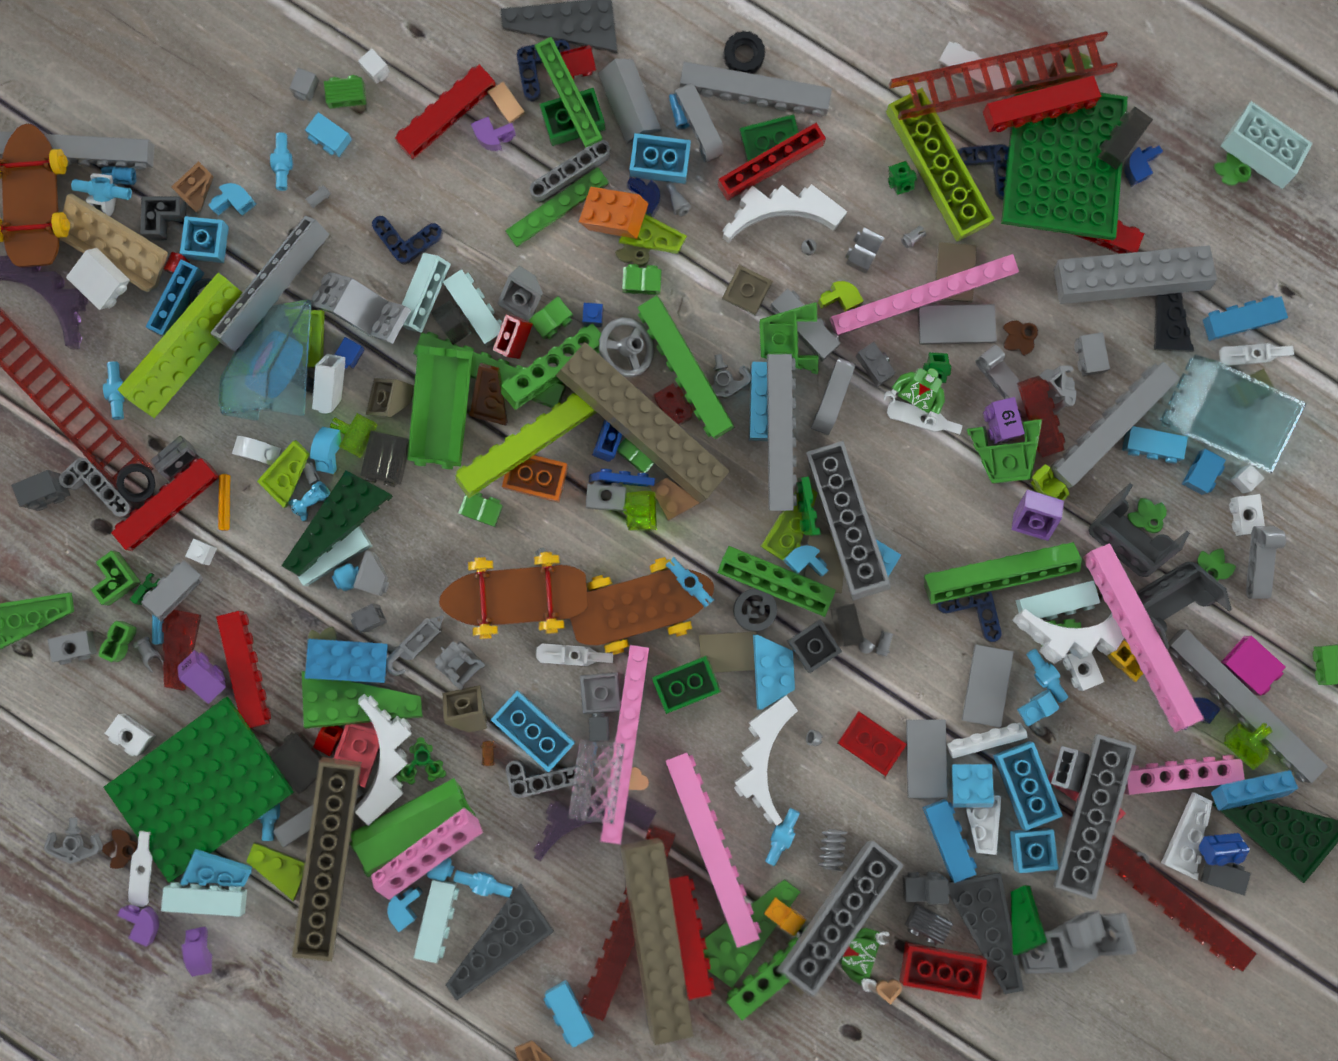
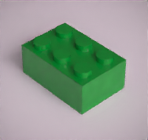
(558, 122)
(686, 684)

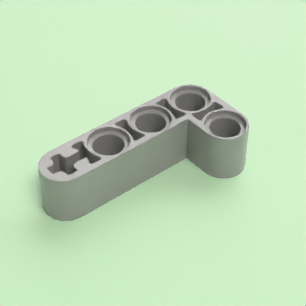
(700, 122)
(1000, 375)
(833, 396)
(102, 490)
(1262, 560)
(528, 781)

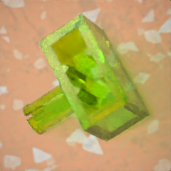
(356, 434)
(641, 511)
(1248, 745)

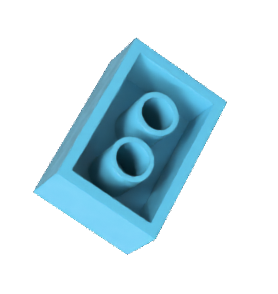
(660, 158)

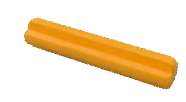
(224, 502)

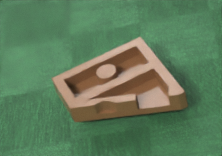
(672, 498)

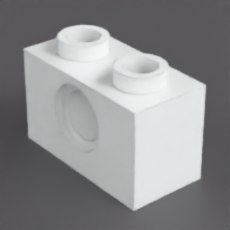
(1253, 506)
(1091, 676)
(141, 736)

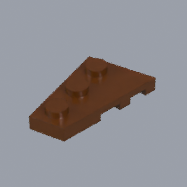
(487, 397)

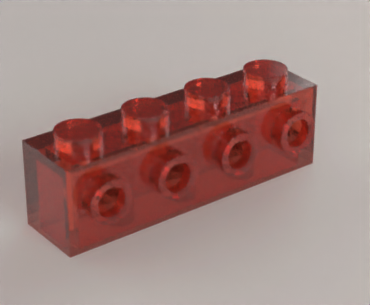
(1040, 406)

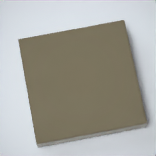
(747, 290)

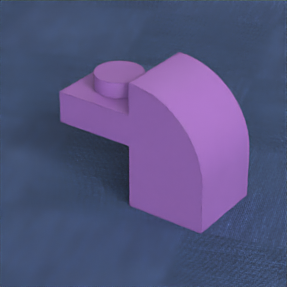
(491, 138)
(145, 923)
(195, 952)

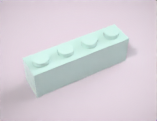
(424, 290)
(473, 306)
(340, 553)
(1060, 601)
(204, 900)
(435, 921)

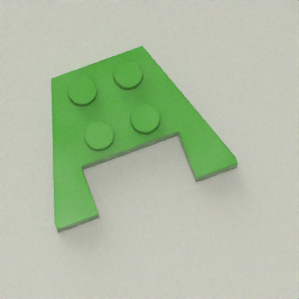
(780, 335)
(1009, 460)

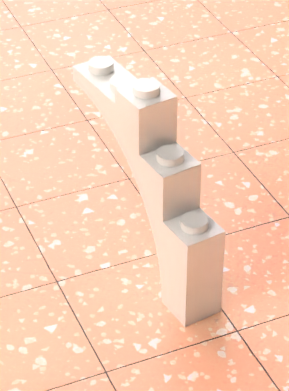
(811, 205)
(1079, 641)
(754, 781)
(384, 787)

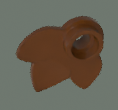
(1018, 339)
(118, 849)

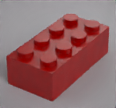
(943, 970)

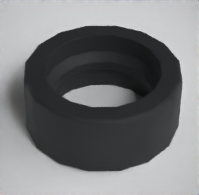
(132, 496)

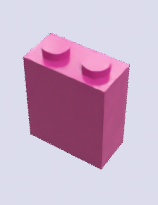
(1253, 665)

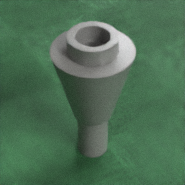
(679, 203)

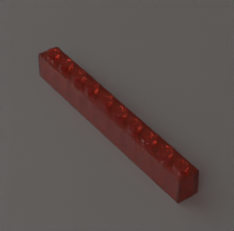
(1178, 906)
(617, 947)

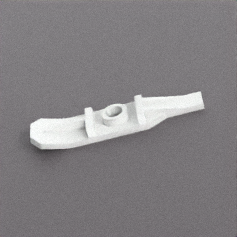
(1245, 354)
(912, 415)
(562, 655)
(139, 881)

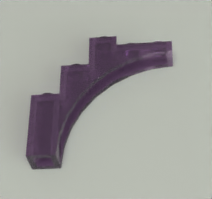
(49, 284)
(558, 814)

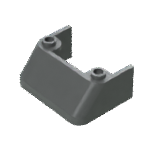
(1130, 543)
(1178, 590)

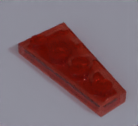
(180, 637)

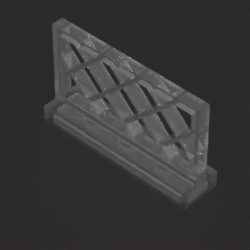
(585, 780)

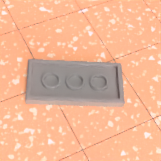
(957, 324)
(987, 685)
(926, 758)

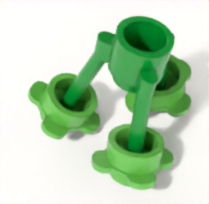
(421, 758)

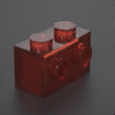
(673, 405)

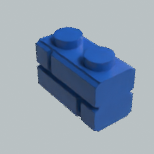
(607, 442)
(1223, 849)

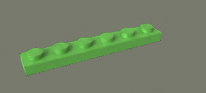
(568, 92)
(555, 207)

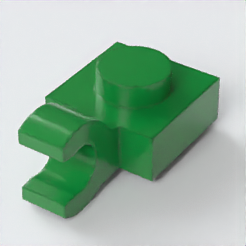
(143, 589)

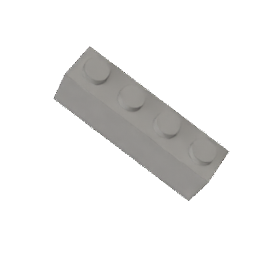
(812, 334)

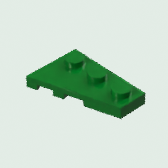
(809, 515)

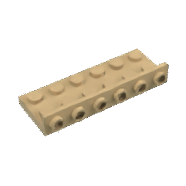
(126, 249)

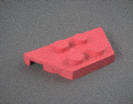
(359, 744)

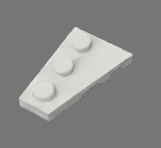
(985, 827)

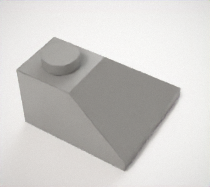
(521, 294)
(372, 575)

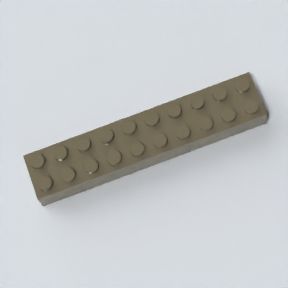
(642, 423)
(326, 859)
(656, 941)

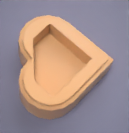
(637, 780)
(889, 990)

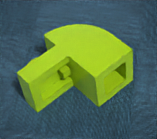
(844, 293)
(1047, 484)

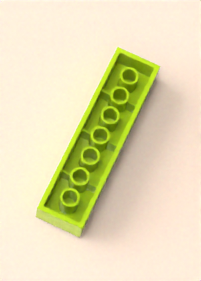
(941, 168)
(180, 349)

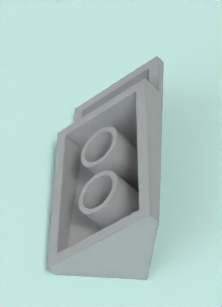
(628, 99)

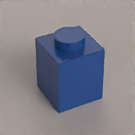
(592, 314)
(351, 351)

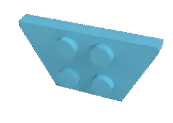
(772, 671)

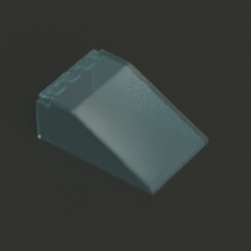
(269, 365)
(1232, 412)

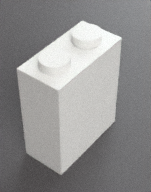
(98, 279)
(328, 383)

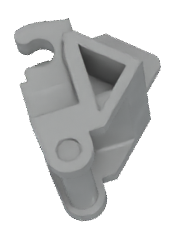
(1060, 387)
(453, 658)

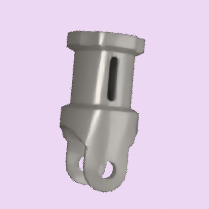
(147, 651)

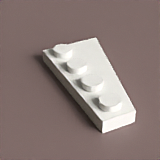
(1183, 848)

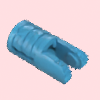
(680, 119)
(120, 175)

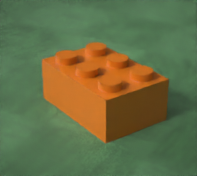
(613, 212)
(537, 478)

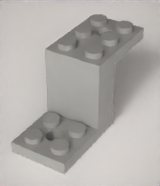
(360, 307)
(1060, 956)

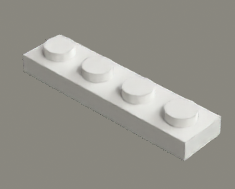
(983, 741)

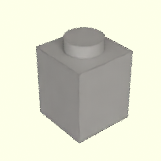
(304, 84)

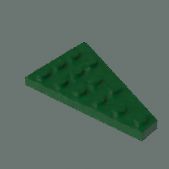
(1287, 834)

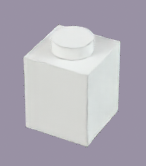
(374, 66)
(1246, 479)
(201, 552)

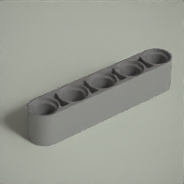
(566, 179)
(298, 825)

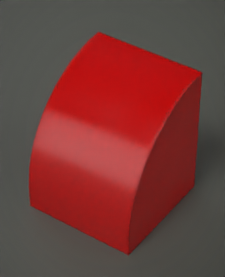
(172, 262)
(328, 739)

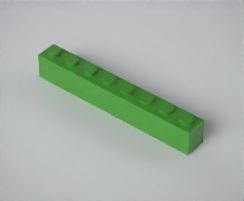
(686, 368)
(549, 397)
(1002, 573)

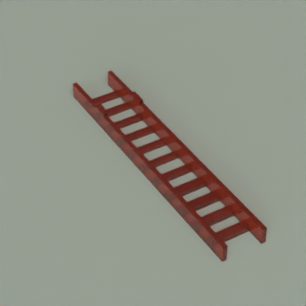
(1018, 56)
(38, 371)

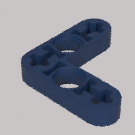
(530, 64)
(992, 158)
(407, 246)
(980, 607)

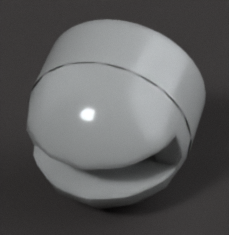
(805, 248)
(866, 646)
(814, 738)

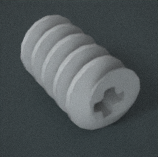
(832, 849)

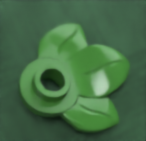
(1233, 170)
(1146, 513)
(1216, 564)

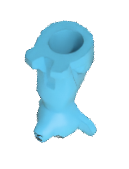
(317, 493)

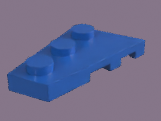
(641, 479)

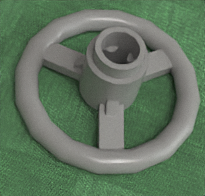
(628, 346)

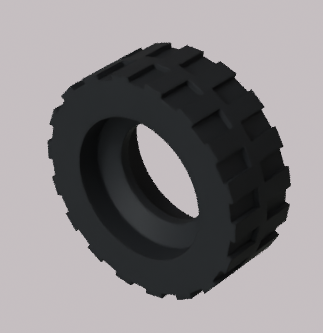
(751, 40)

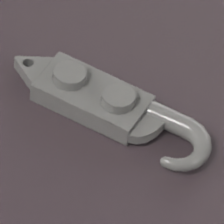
(415, 643)

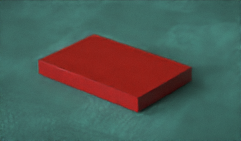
(872, 743)

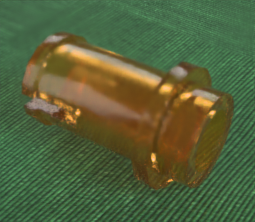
(488, 753)

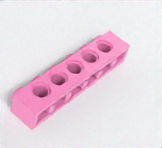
(1231, 773)
(426, 854)

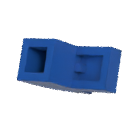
(1136, 165)

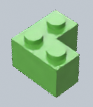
(118, 581)

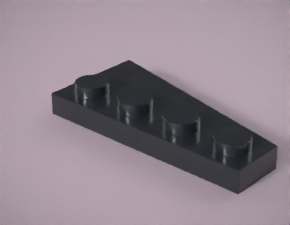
(1171, 324)

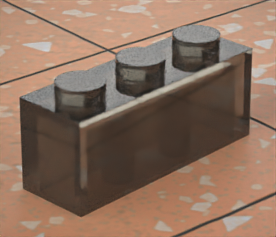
(1124, 137)

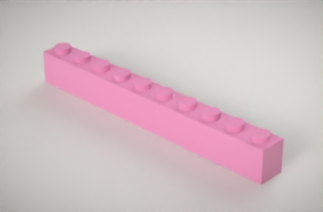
(924, 295)
(1142, 638)
(627, 735)
(713, 852)

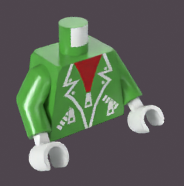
(920, 389)
(860, 956)

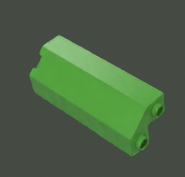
(439, 406)
(406, 825)

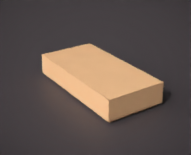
(506, 102)

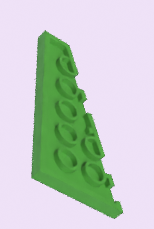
(30, 615)
(337, 702)
(725, 958)

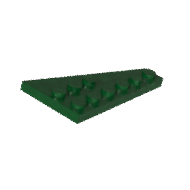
(338, 517)

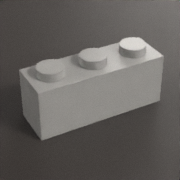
(171, 590)

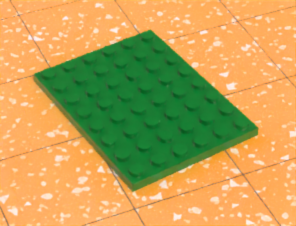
(1057, 176)
(199, 788)

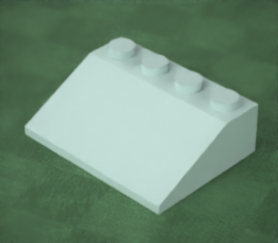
(1267, 145)

